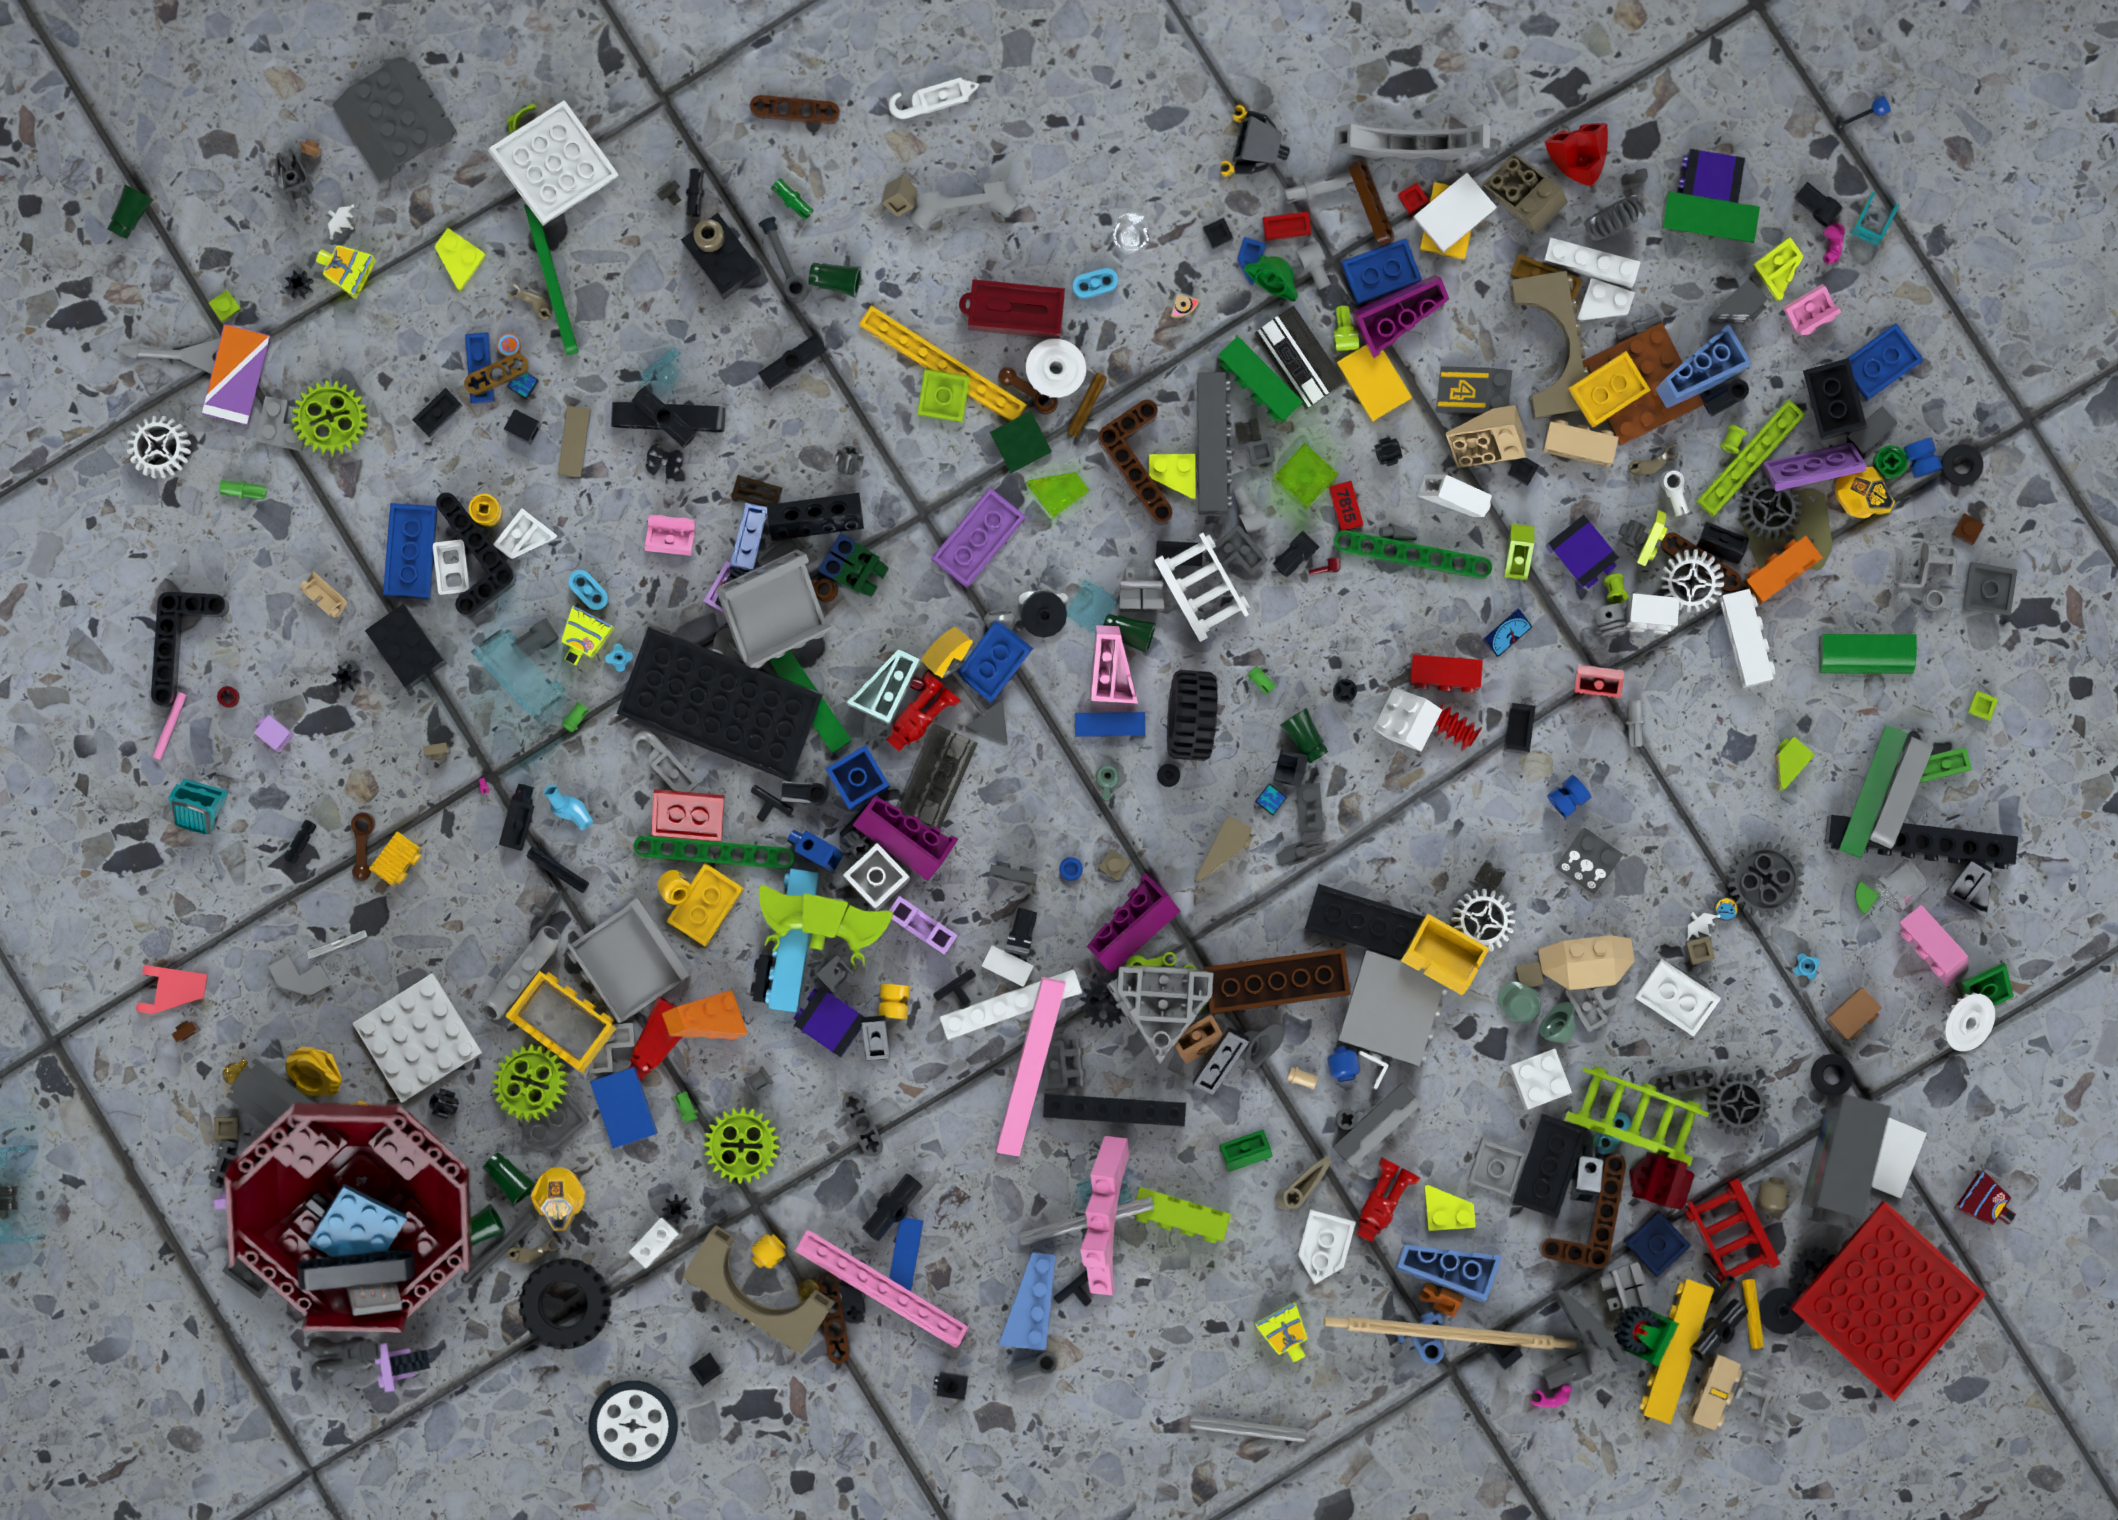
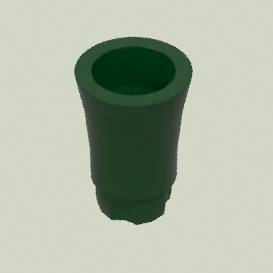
(128, 211)
(836, 278)
(1133, 632)
(1305, 735)
(508, 1178)
(486, 1225)

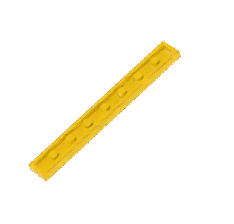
(935, 359)

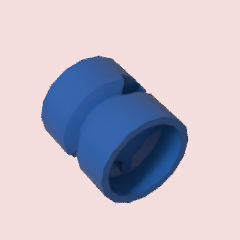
(1923, 457)
(1569, 796)

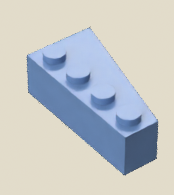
(1708, 367)
(1458, 1271)
(1030, 1311)

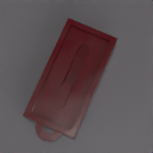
(1014, 309)

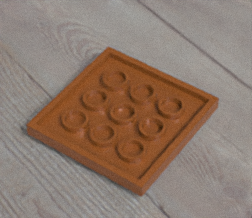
(1655, 359)

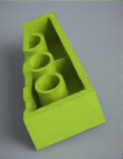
(1184, 1215)

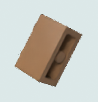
(1853, 1014)

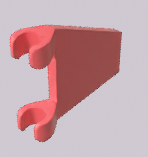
(173, 988)

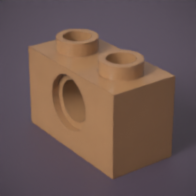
(1199, 1039)

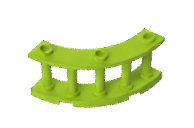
(1632, 1134)

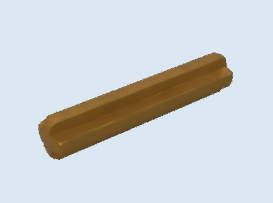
(1086, 405)

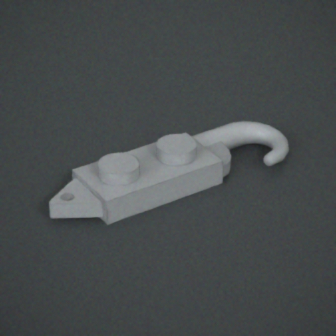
(666, 764)

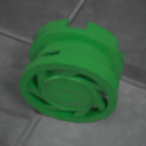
(1890, 462)

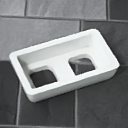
(443, 569)

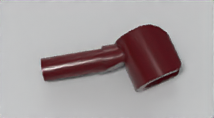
(1333, 566)
(918, 683)

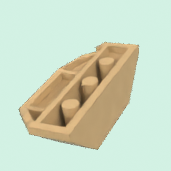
(1587, 961)

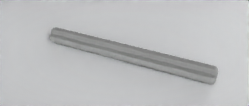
(1081, 1222)

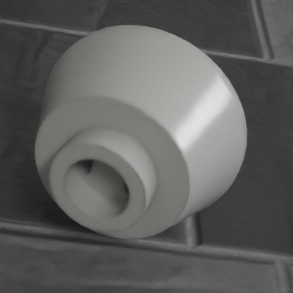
(1003, 616)

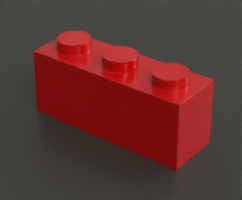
(1445, 673)

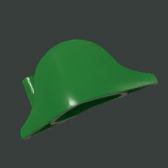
(1273, 276)

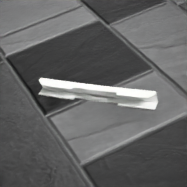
(338, 944)

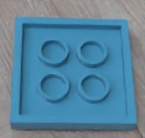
(356, 1225)

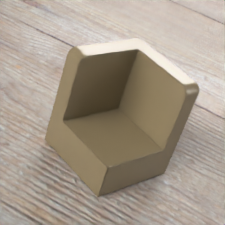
(899, 196)

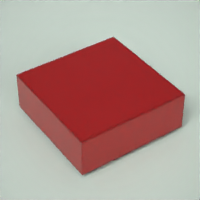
(1413, 198)

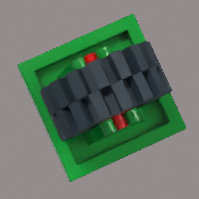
(1644, 1333)

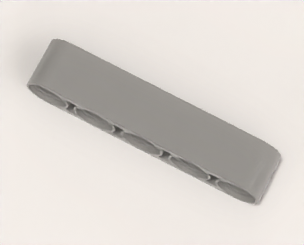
(1901, 792)

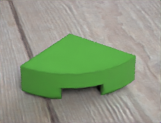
(1864, 897)

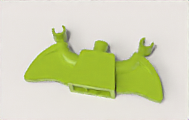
(822, 919)

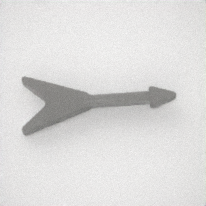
(198, 355)

